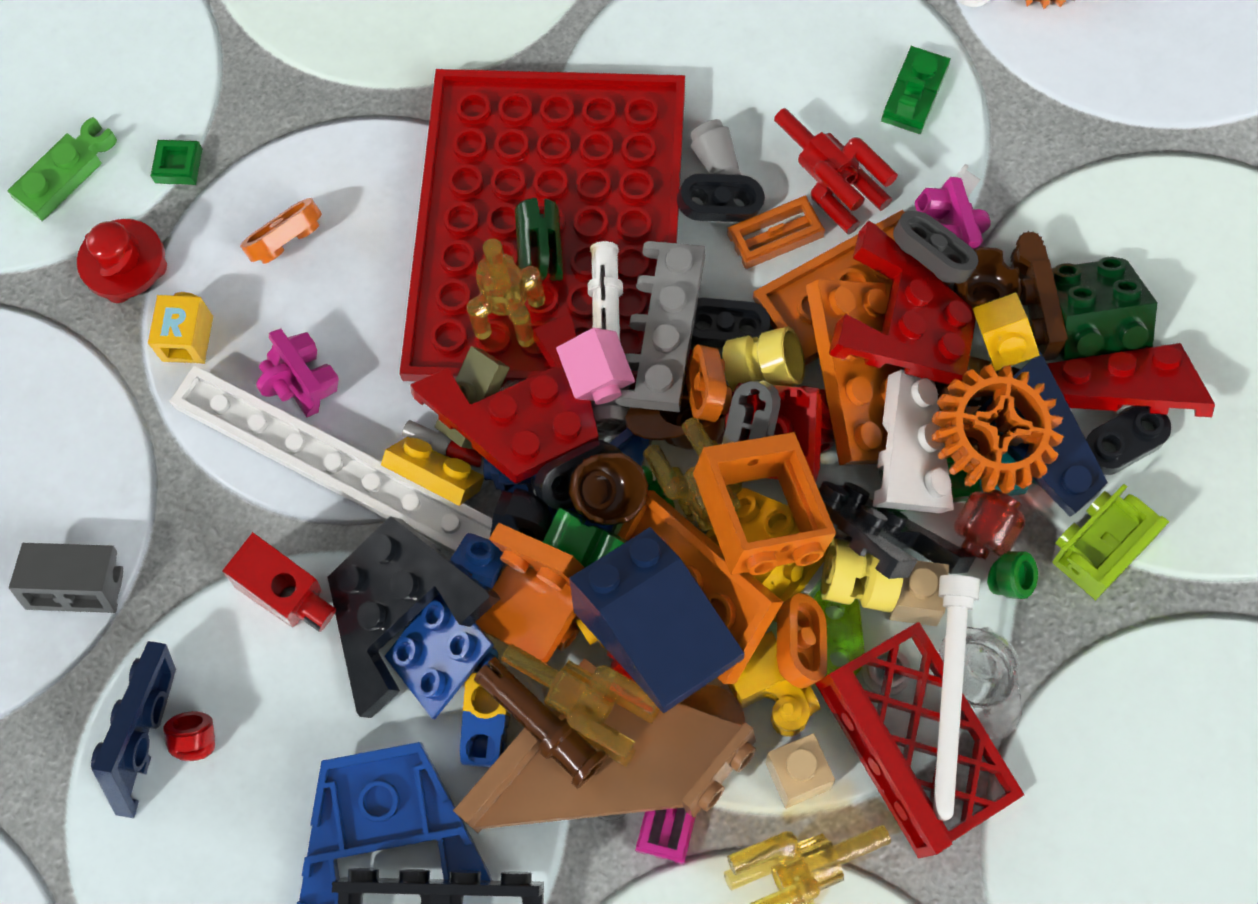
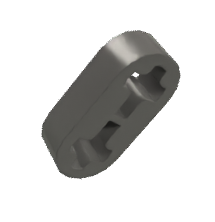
(741, 413)

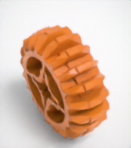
(1033, 430)

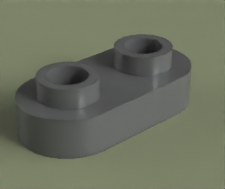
(935, 247)

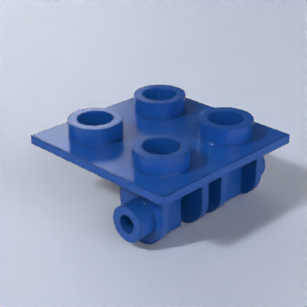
(438, 655)

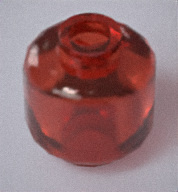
(989, 523)

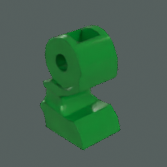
(579, 540)

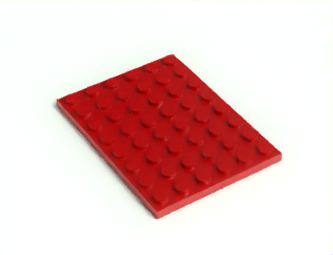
(587, 142)

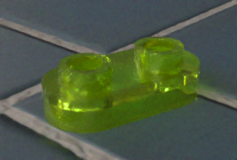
(843, 634)

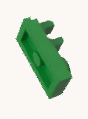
(915, 90)

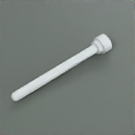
(958, 596)

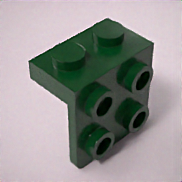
(1104, 308)

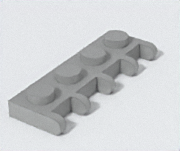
(666, 327)

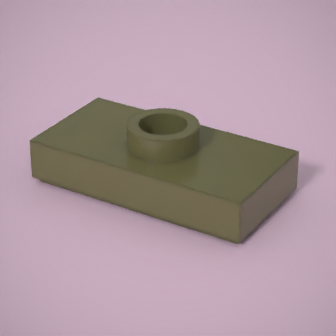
(478, 378)

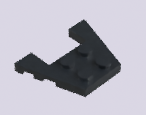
(886, 531)
(383, 590)

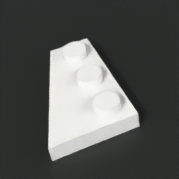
(910, 464)

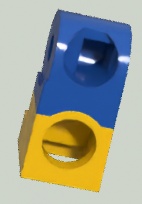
(482, 726)

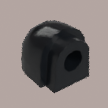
(523, 513)

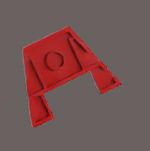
(924, 323)
(523, 423)

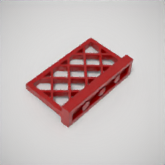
(892, 769)

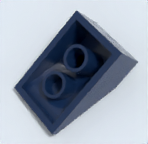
(654, 619)

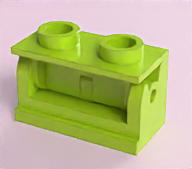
(1107, 541)

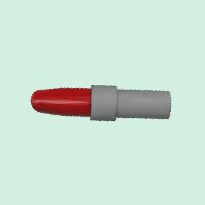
(441, 443)

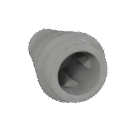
(715, 148)

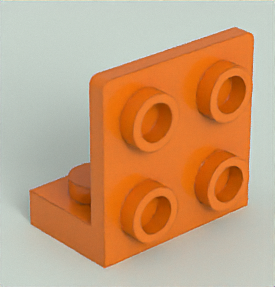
(533, 594)

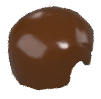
(990, 279)
(608, 488)

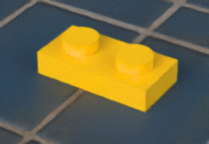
(432, 470)

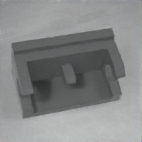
(67, 577)

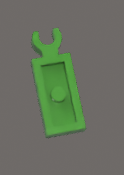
(61, 169)

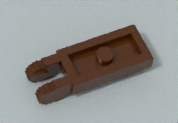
(1039, 294)

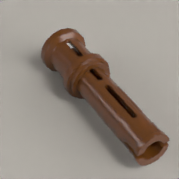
(556, 736)

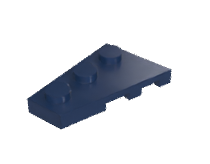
(1075, 473)
(127, 740)

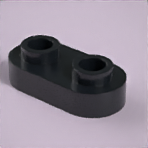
(717, 196)
(726, 320)
(1129, 438)
(564, 467)

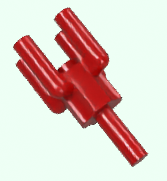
(837, 168)

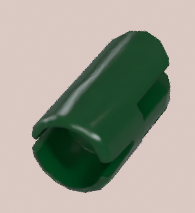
(539, 238)

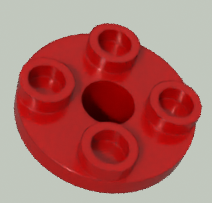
(121, 259)

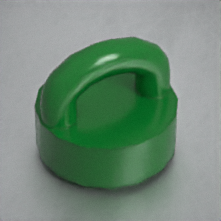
(1013, 575)

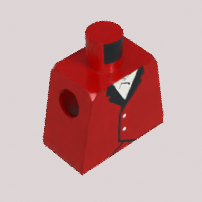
(265, 573)

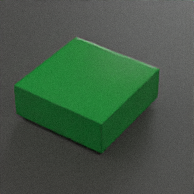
(176, 162)

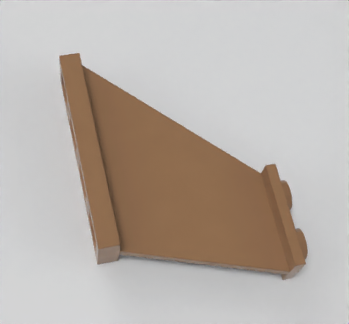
(675, 766)

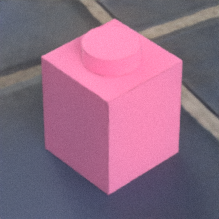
(596, 365)

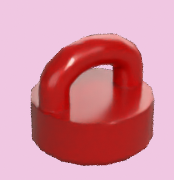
(190, 736)

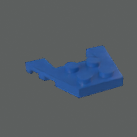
(381, 804)

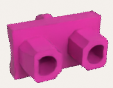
(952, 209)
(289, 376)

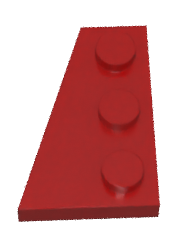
(1141, 377)

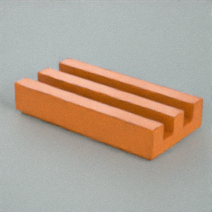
(780, 246)

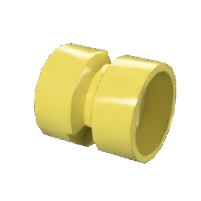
(770, 358)
(854, 577)

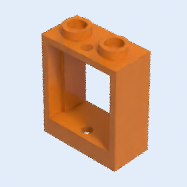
(757, 460)

